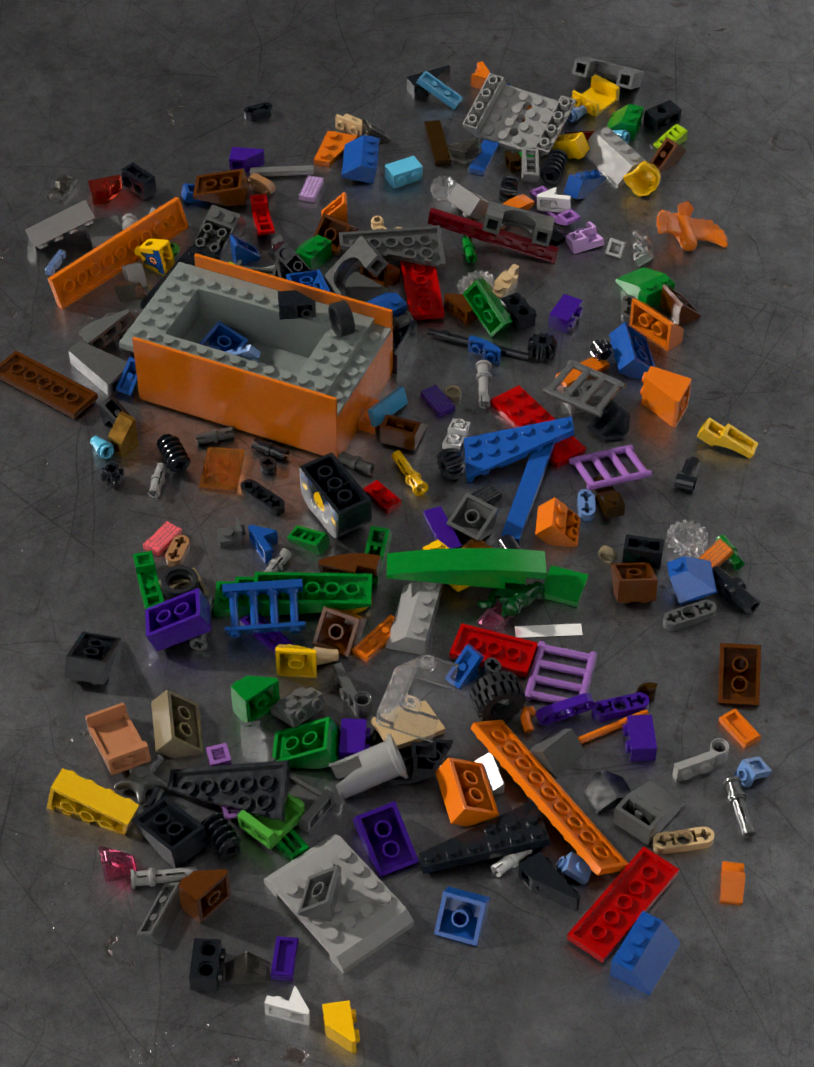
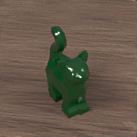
(514, 597)

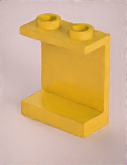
(598, 97)

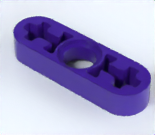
(626, 700)
(565, 709)

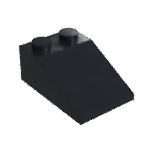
(91, 658)
(171, 831)

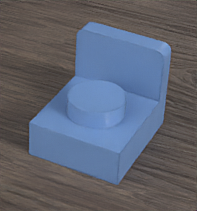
(752, 769)

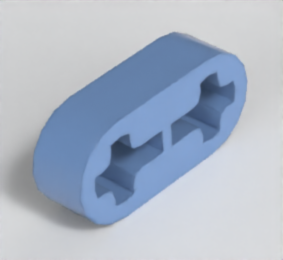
(582, 505)

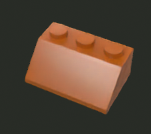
(655, 325)
(466, 792)

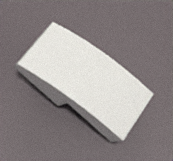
(456, 433)

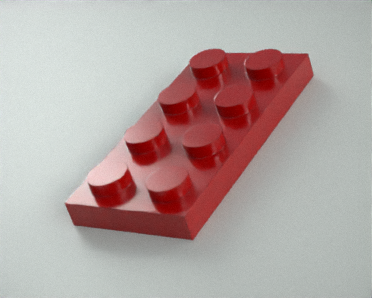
(512, 652)

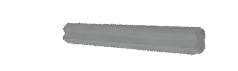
(283, 170)

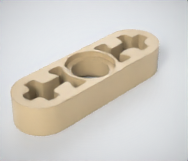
(687, 833)

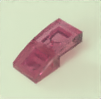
(492, 618)

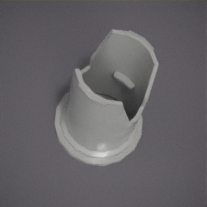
(369, 768)

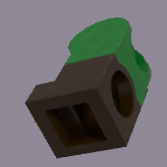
(514, 161)

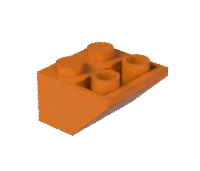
(557, 524)

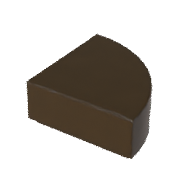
(649, 689)

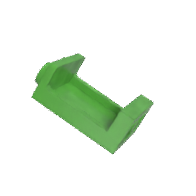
(270, 831)

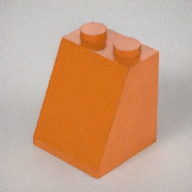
(665, 394)

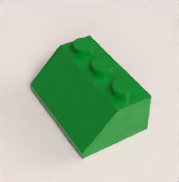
(487, 307)

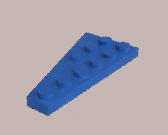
(510, 445)

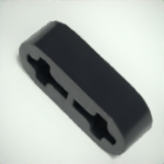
(258, 111)

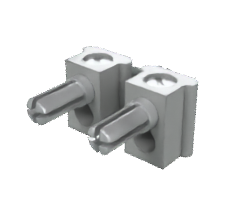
(643, 249)

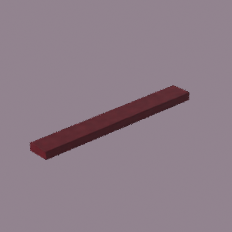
(503, 239)

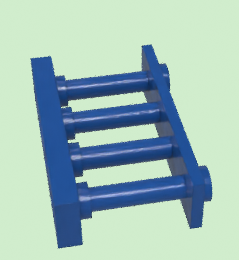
(272, 589)

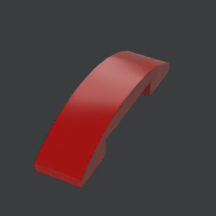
(261, 214)

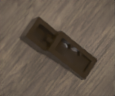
(609, 500)

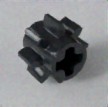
(601, 349)
(112, 474)

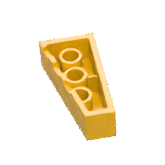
(91, 802)

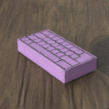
(311, 189)

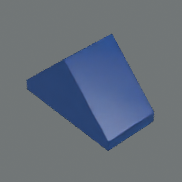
(243, 251)

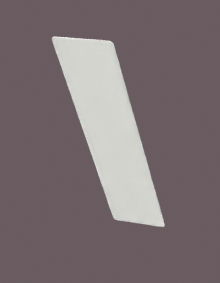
(548, 630)

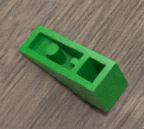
(378, 544)

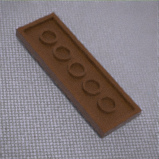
(46, 384)

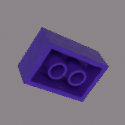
(177, 619)

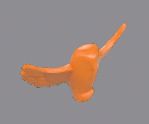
(688, 229)

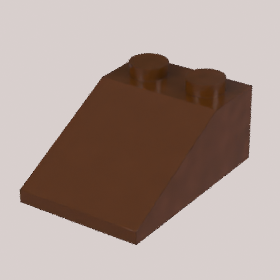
(222, 188)
(739, 674)

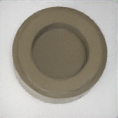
(453, 392)
(607, 554)

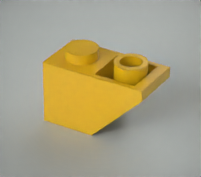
(339, 1025)

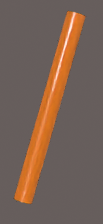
(607, 729)

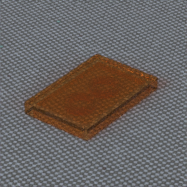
(221, 470)

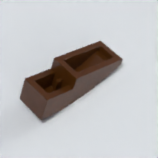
(351, 563)

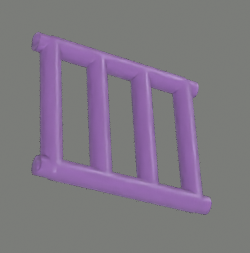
(612, 454)
(539, 663)

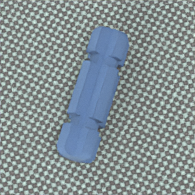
(55, 262)

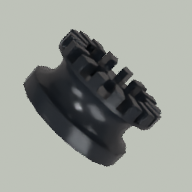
(268, 470)

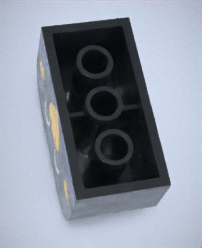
(334, 495)

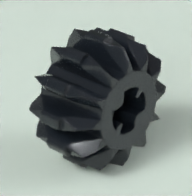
(508, 188)
(542, 346)
(450, 463)

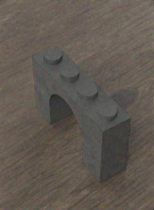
(624, 76)
(503, 215)
(359, 254)

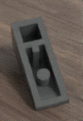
(106, 329)

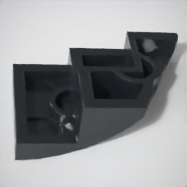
(422, 760)

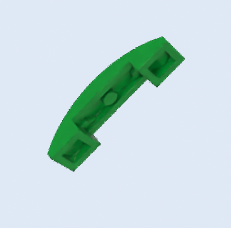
(147, 579)

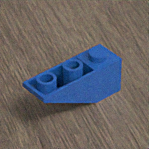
(582, 184)

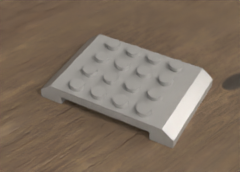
(365, 912)

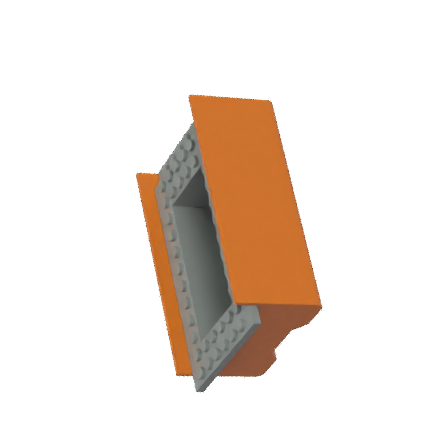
(308, 405)

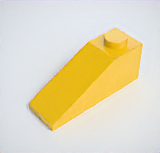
(572, 144)

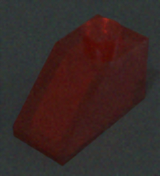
(104, 189)

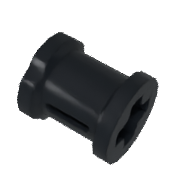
(490, 666)

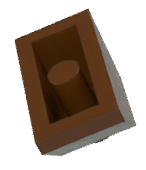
(667, 155)
(460, 308)

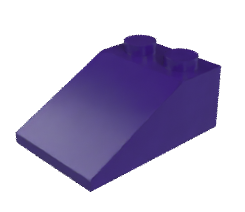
(385, 839)

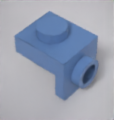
(574, 867)

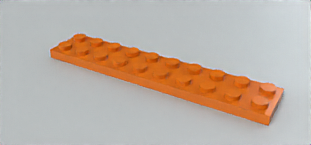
(109, 257)
(549, 797)

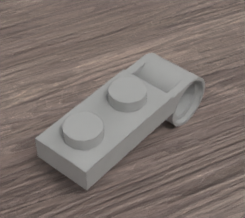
(702, 763)

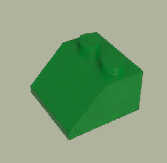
(627, 118)
(315, 251)
(254, 697)

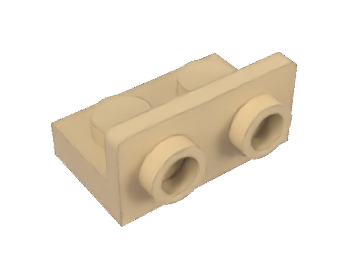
(349, 124)

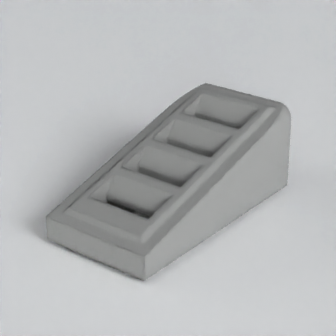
(530, 175)

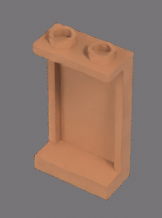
(117, 739)

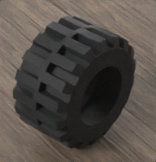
(497, 696)

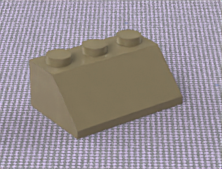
(176, 725)

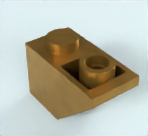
(124, 434)

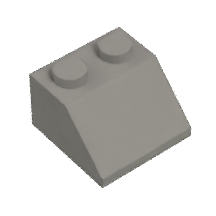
(469, 202)

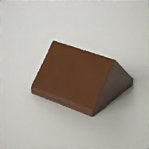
(677, 306)

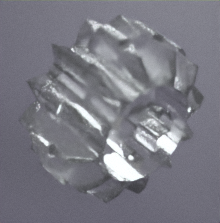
(442, 187)

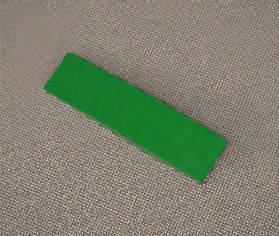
(468, 566)
(331, 590)

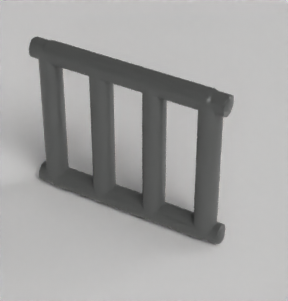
(582, 404)

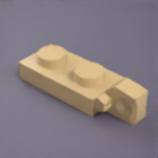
(506, 281)

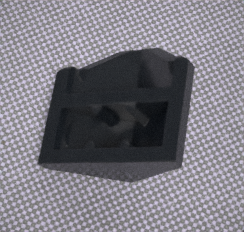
(612, 424)
(606, 791)

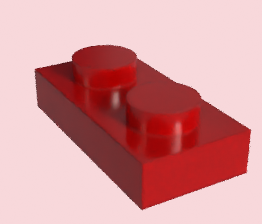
(382, 497)

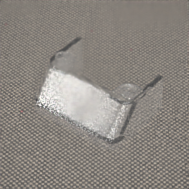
(400, 710)

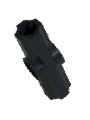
(735, 590)

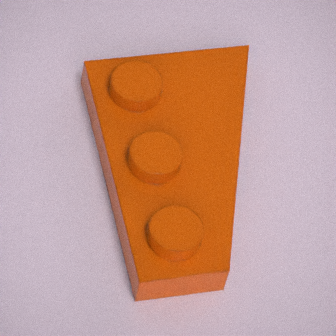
(332, 148)

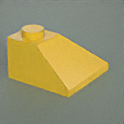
(296, 661)

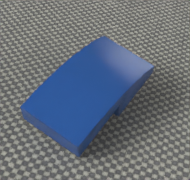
(484, 348)

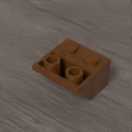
(401, 432)

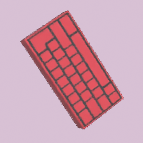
(162, 538)

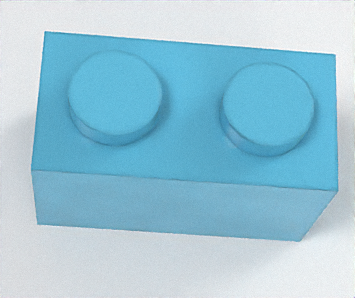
(403, 172)

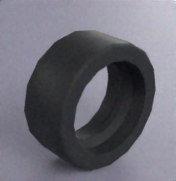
(341, 318)
(178, 572)

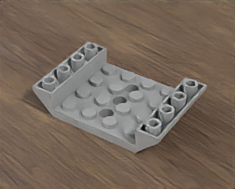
(501, 106)

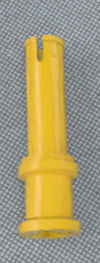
(413, 477)

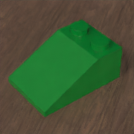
(645, 285)
(309, 744)

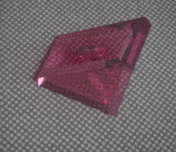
(116, 864)

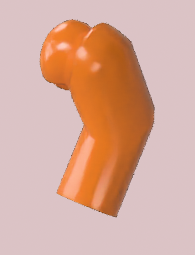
(526, 714)

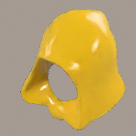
(643, 179)

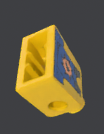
(156, 255)

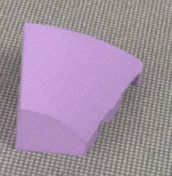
(584, 239)

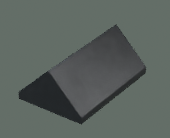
(403, 342)

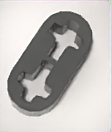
(625, 308)

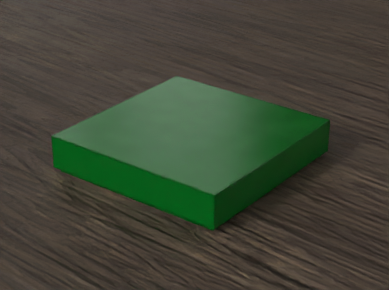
(564, 585)

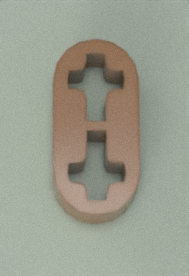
(261, 184)
(181, 552)

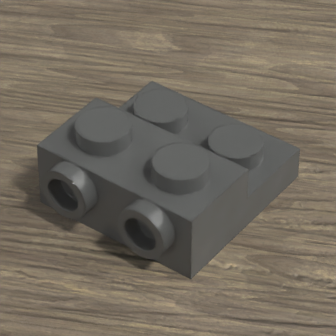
(299, 706)

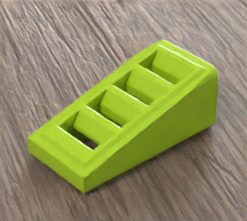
(676, 133)

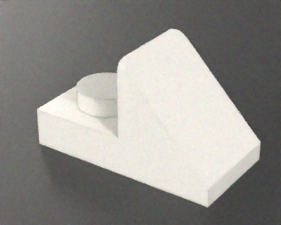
(552, 202)
(292, 1010)

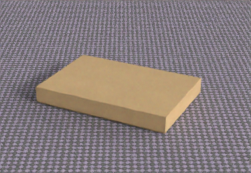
(403, 740)

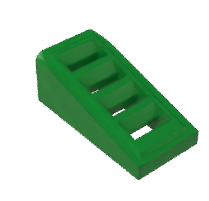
(318, 546)

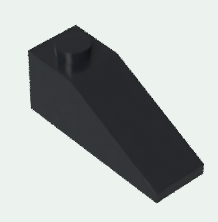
(417, 91)

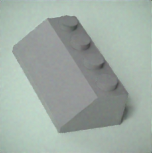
(612, 155)
(60, 224)
(415, 617)

